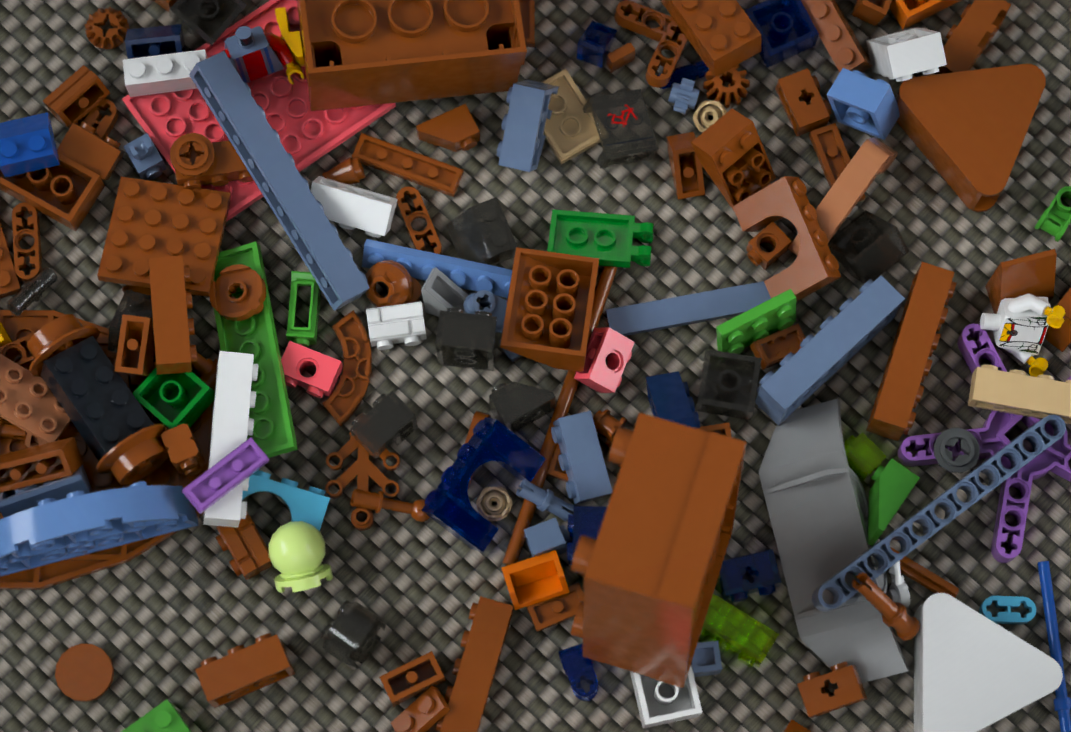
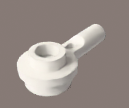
(898, 590)

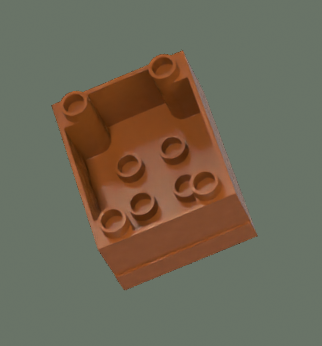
(408, 49)
(658, 547)

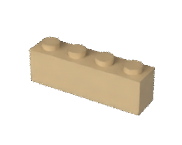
(1019, 393)

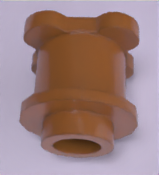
(607, 425)

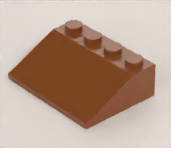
(550, 307)

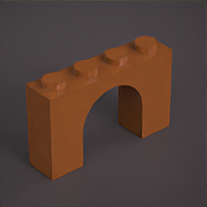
(814, 263)

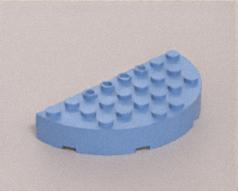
(91, 524)

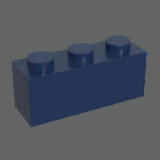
(671, 399)

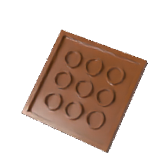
(164, 222)

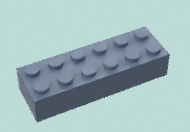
(829, 349)

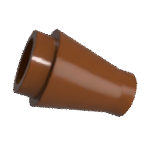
(347, 172)

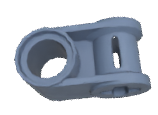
(490, 303)

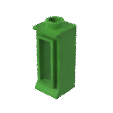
(303, 335)

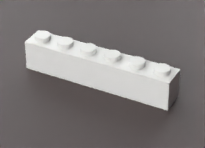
(230, 429)

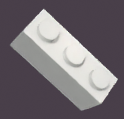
(161, 73)
(355, 206)

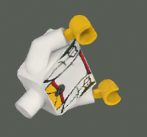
(1022, 326)

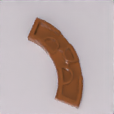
(356, 369)

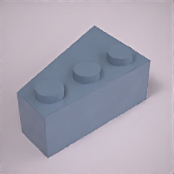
(525, 124)

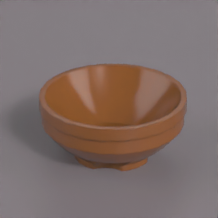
(395, 277)

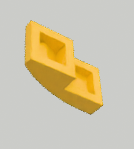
(292, 39)

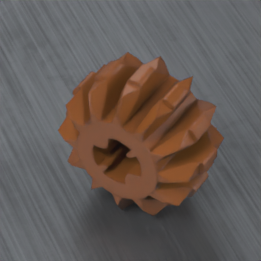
(732, 92)

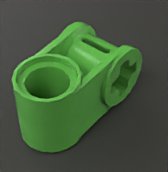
(1056, 216)

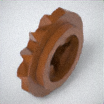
(114, 36)
(182, 148)

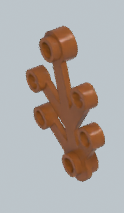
(362, 469)

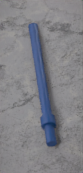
(1062, 703)

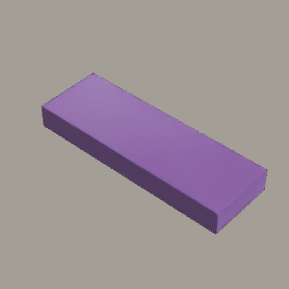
(225, 475)

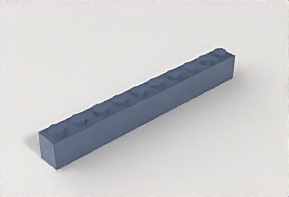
(279, 180)

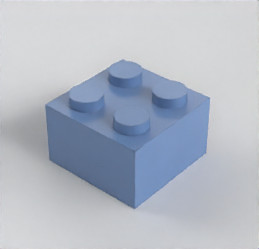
(863, 103)

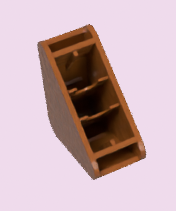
(972, 125)

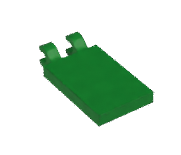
(600, 237)

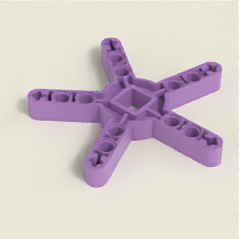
(992, 439)

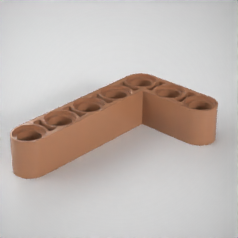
(868, 162)

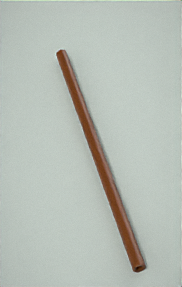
(561, 410)

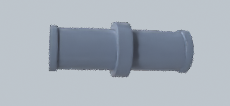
(544, 499)

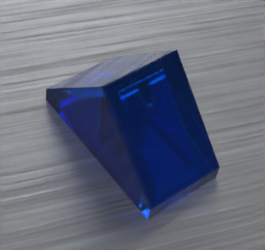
(595, 43)

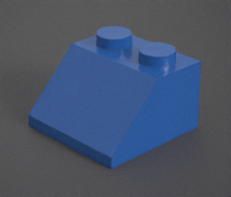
(27, 145)

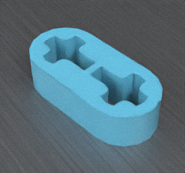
(1008, 603)

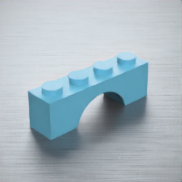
(303, 505)

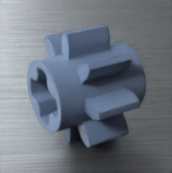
(683, 95)

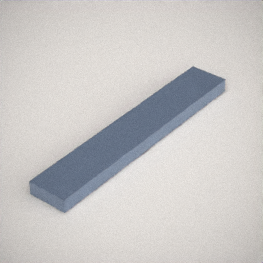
(686, 309)

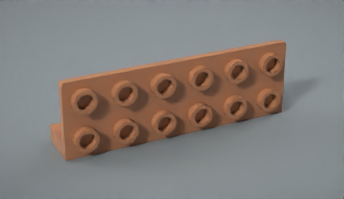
(30, 404)

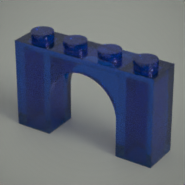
(450, 501)

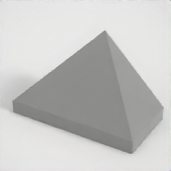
(441, 293)

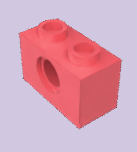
(602, 344)
(327, 370)

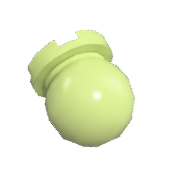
(298, 554)

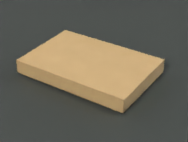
(569, 129)

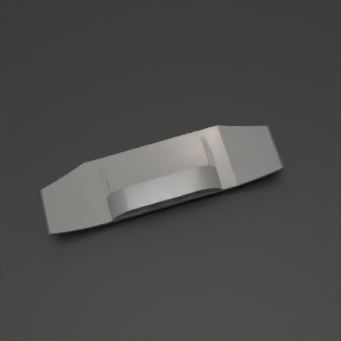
(819, 529)

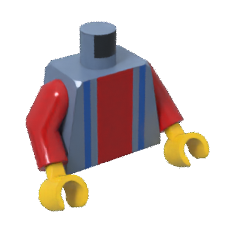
(259, 54)

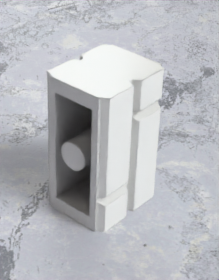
(396, 325)

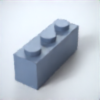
(581, 457)

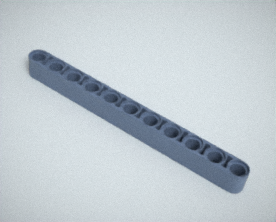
(949, 502)

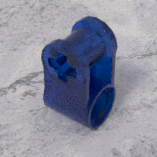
(579, 669)

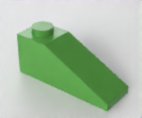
(887, 495)

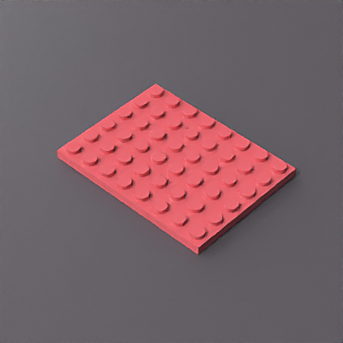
(287, 109)

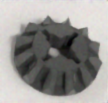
(968, 445)

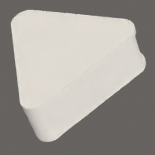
(972, 669)

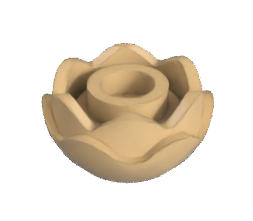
(705, 109)
(494, 494)

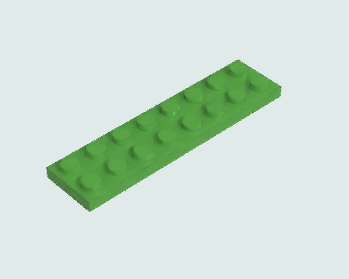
(257, 335)

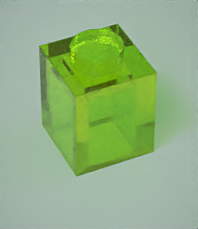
(863, 455)

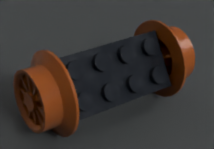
(97, 399)

